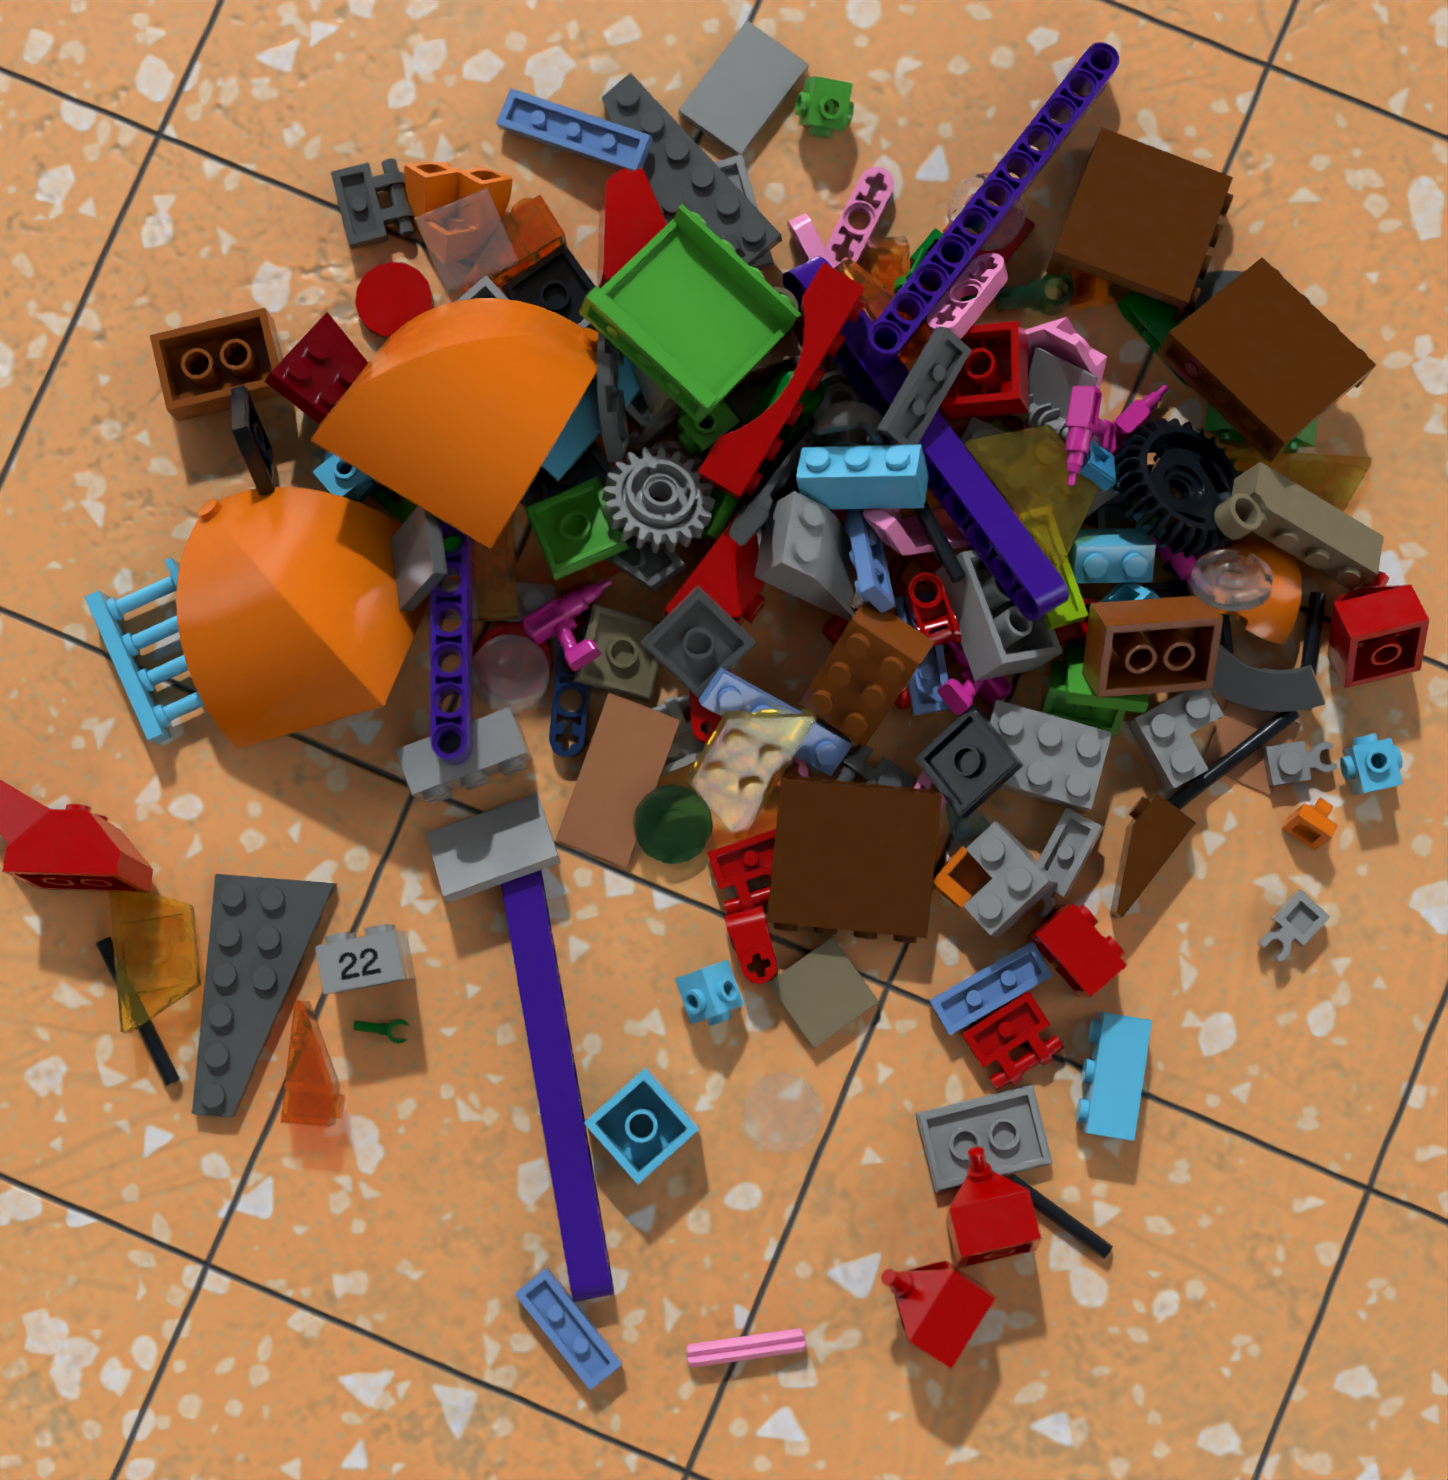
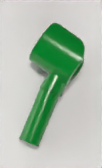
(899, 282)
(381, 1028)

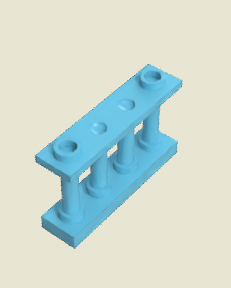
(124, 648)

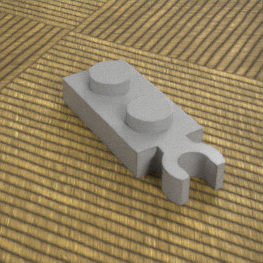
(1067, 853)

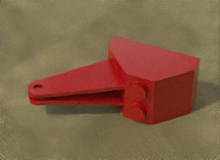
(729, 580)
(67, 848)

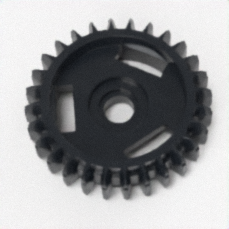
(1191, 466)

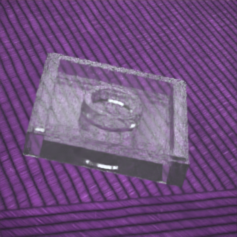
(466, 240)

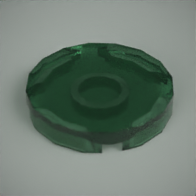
(672, 824)

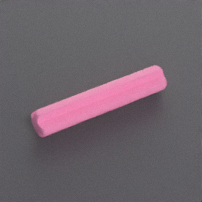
(746, 1347)

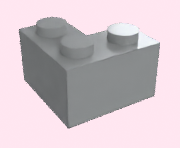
(1166, 737)
(1015, 883)

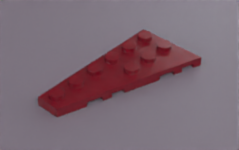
(318, 369)

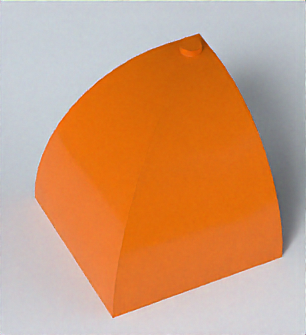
(464, 407)
(290, 611)

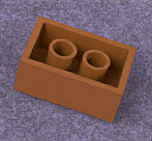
(212, 357)
(1151, 646)
(866, 672)

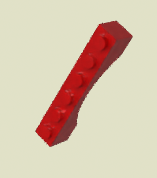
(739, 454)

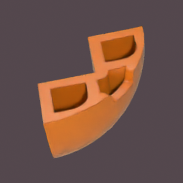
(438, 184)
(1279, 612)

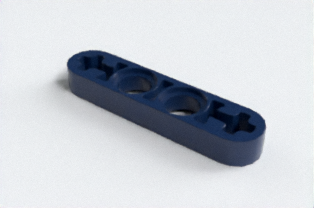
(562, 683)

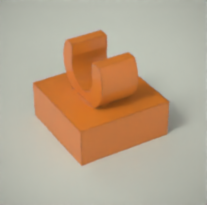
(1089, 291)
(1311, 824)

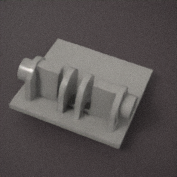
(1050, 391)

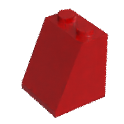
(626, 221)

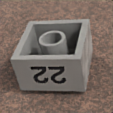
(364, 961)

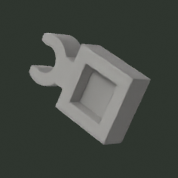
(1292, 763)
(1296, 921)

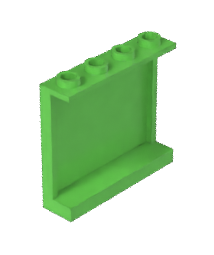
(691, 314)

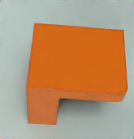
(959, 878)

